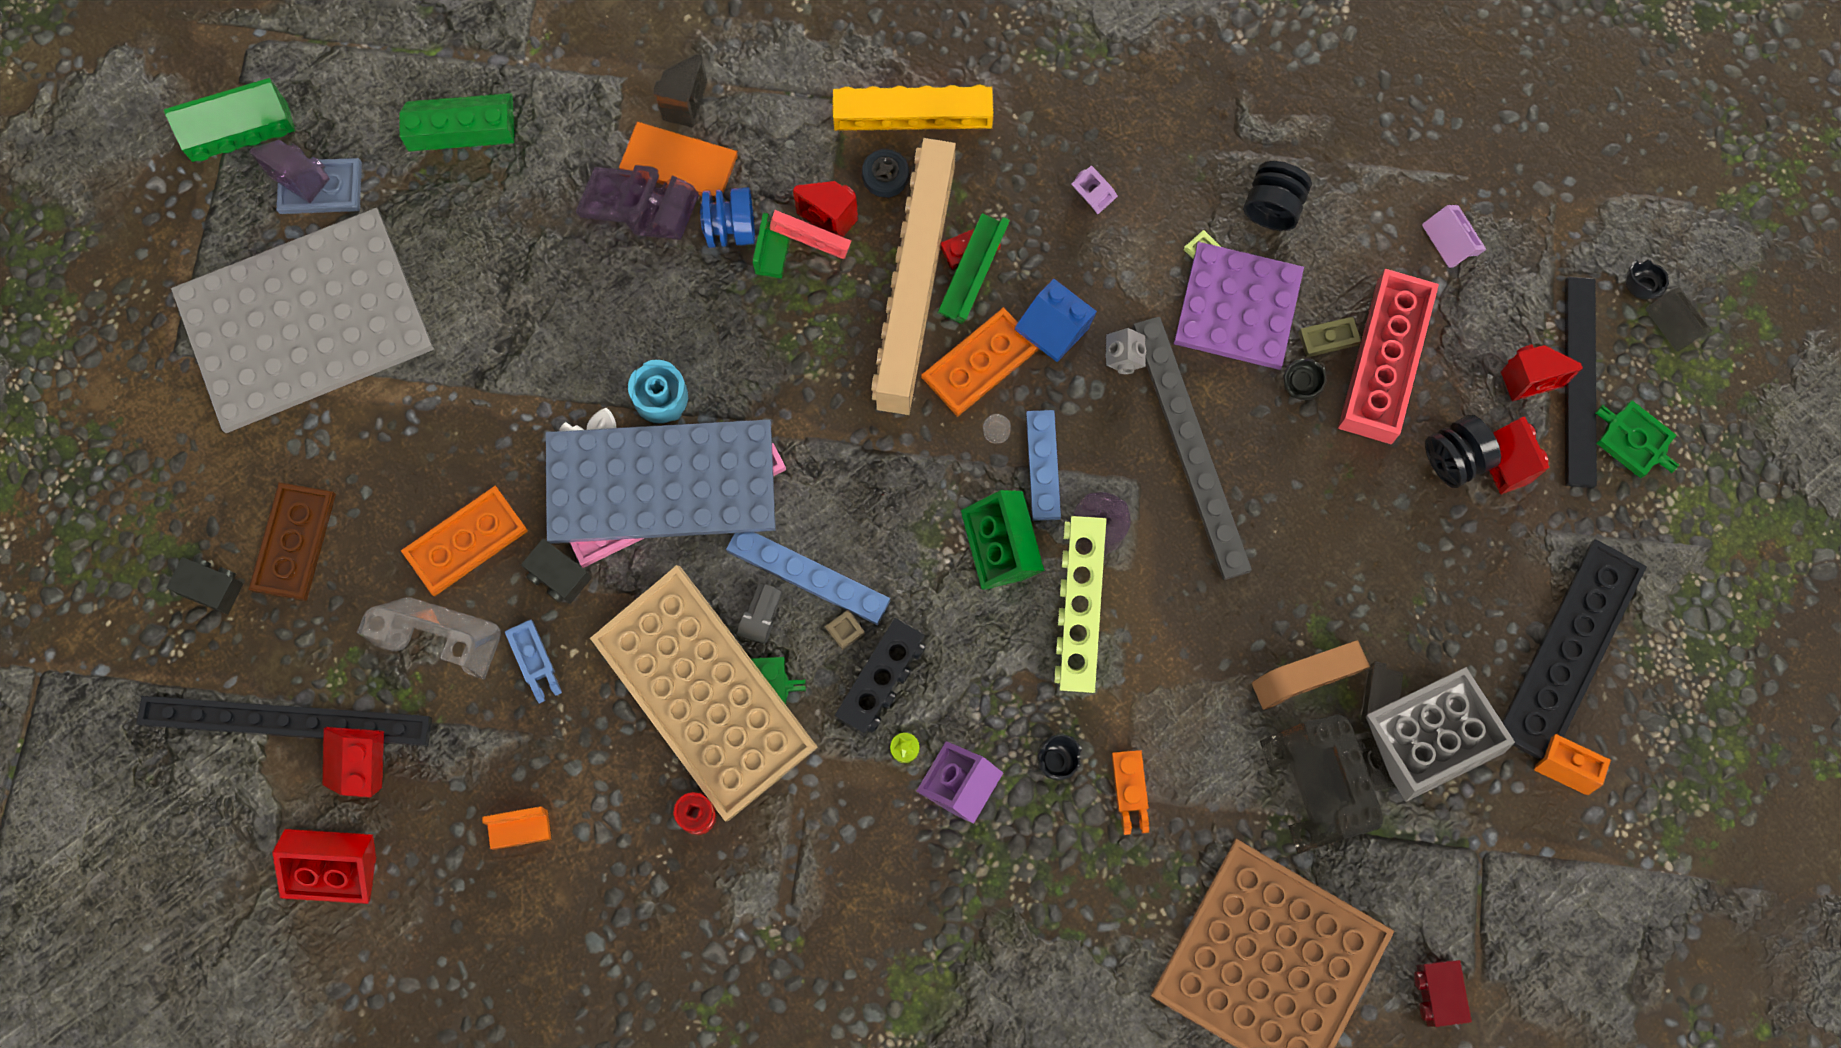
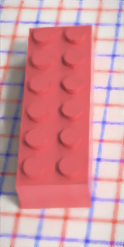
(1388, 356)

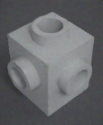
(1125, 350)

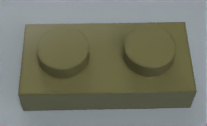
(1329, 337)

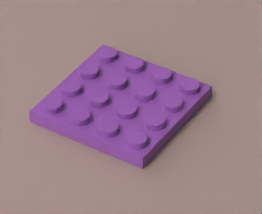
(1239, 305)

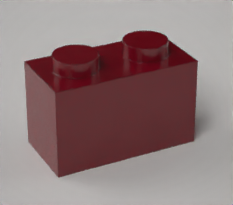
(1442, 994)

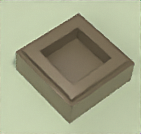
(845, 630)

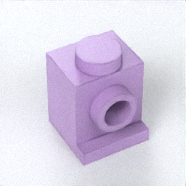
(1101, 195)

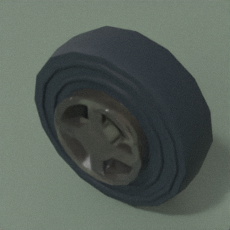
(889, 164)

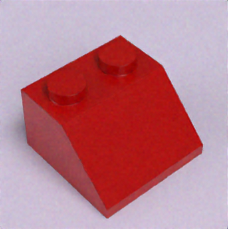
(827, 206)
(1538, 371)
(353, 761)

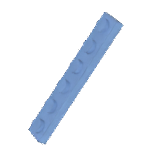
(809, 575)

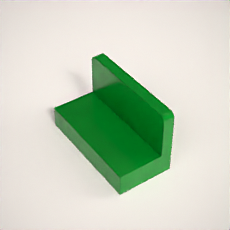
(770, 251)

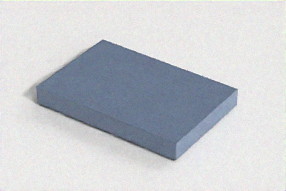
(338, 195)

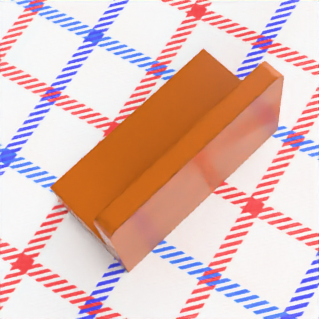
(1573, 765)
(518, 827)

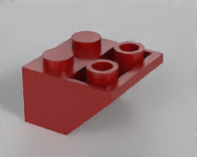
(1520, 456)

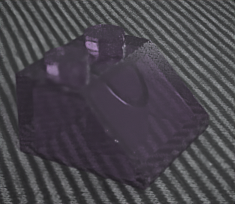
(291, 168)

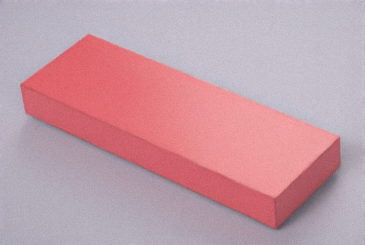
(809, 234)

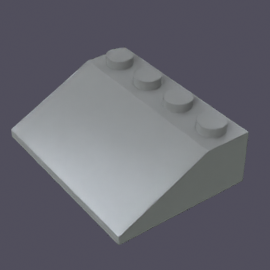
(1438, 734)

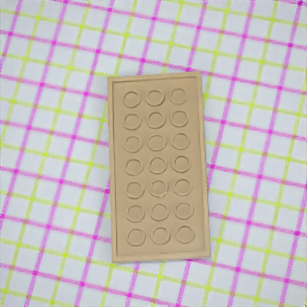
(703, 693)

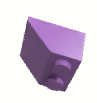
(960, 781)

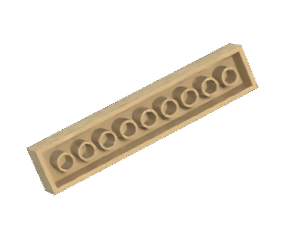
(914, 277)

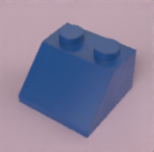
(1055, 320)

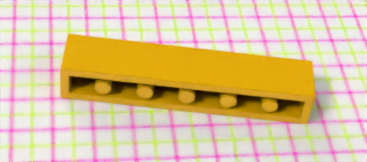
(913, 108)

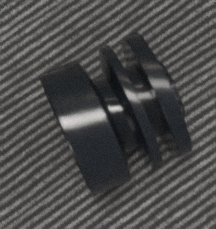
(1277, 195)
(1463, 451)

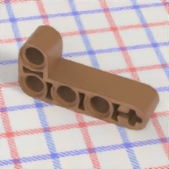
(1309, 674)

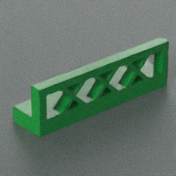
(973, 268)

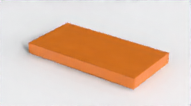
(687, 158)
(979, 362)
(464, 541)

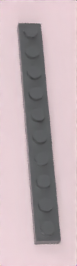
(1193, 451)

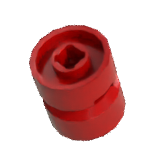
(695, 813)

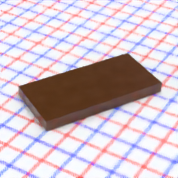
(292, 541)

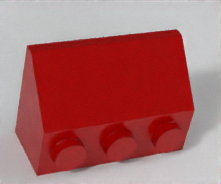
(325, 866)

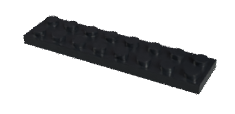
(1572, 648)

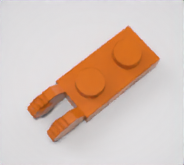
(1130, 788)

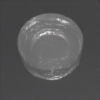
(996, 428)

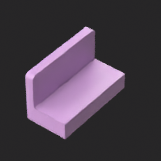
(1453, 235)

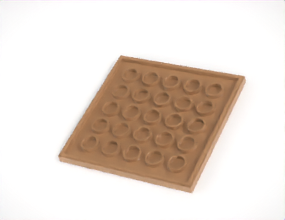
(1271, 958)

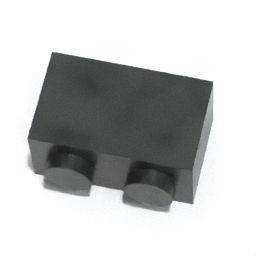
(556, 572)
(204, 585)

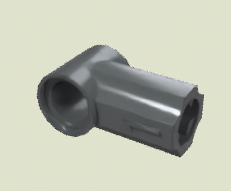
(758, 622)

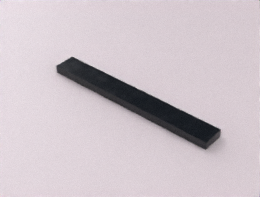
(1581, 390)

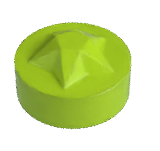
(904, 747)

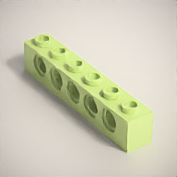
(1085, 677)

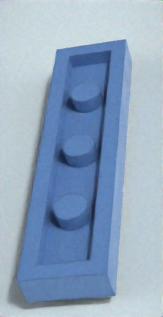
(1043, 465)

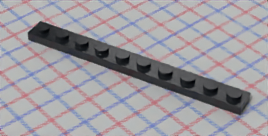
(278, 719)

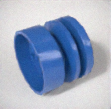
(728, 217)

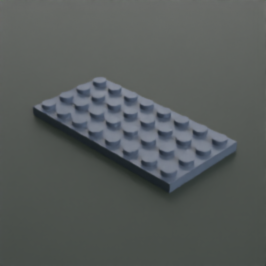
(659, 481)

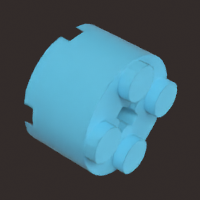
(644, 390)

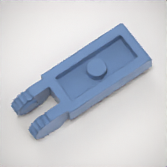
(532, 658)

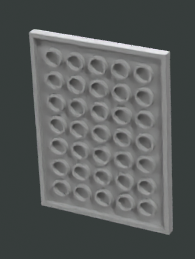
(301, 320)

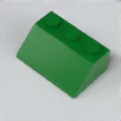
(1002, 539)

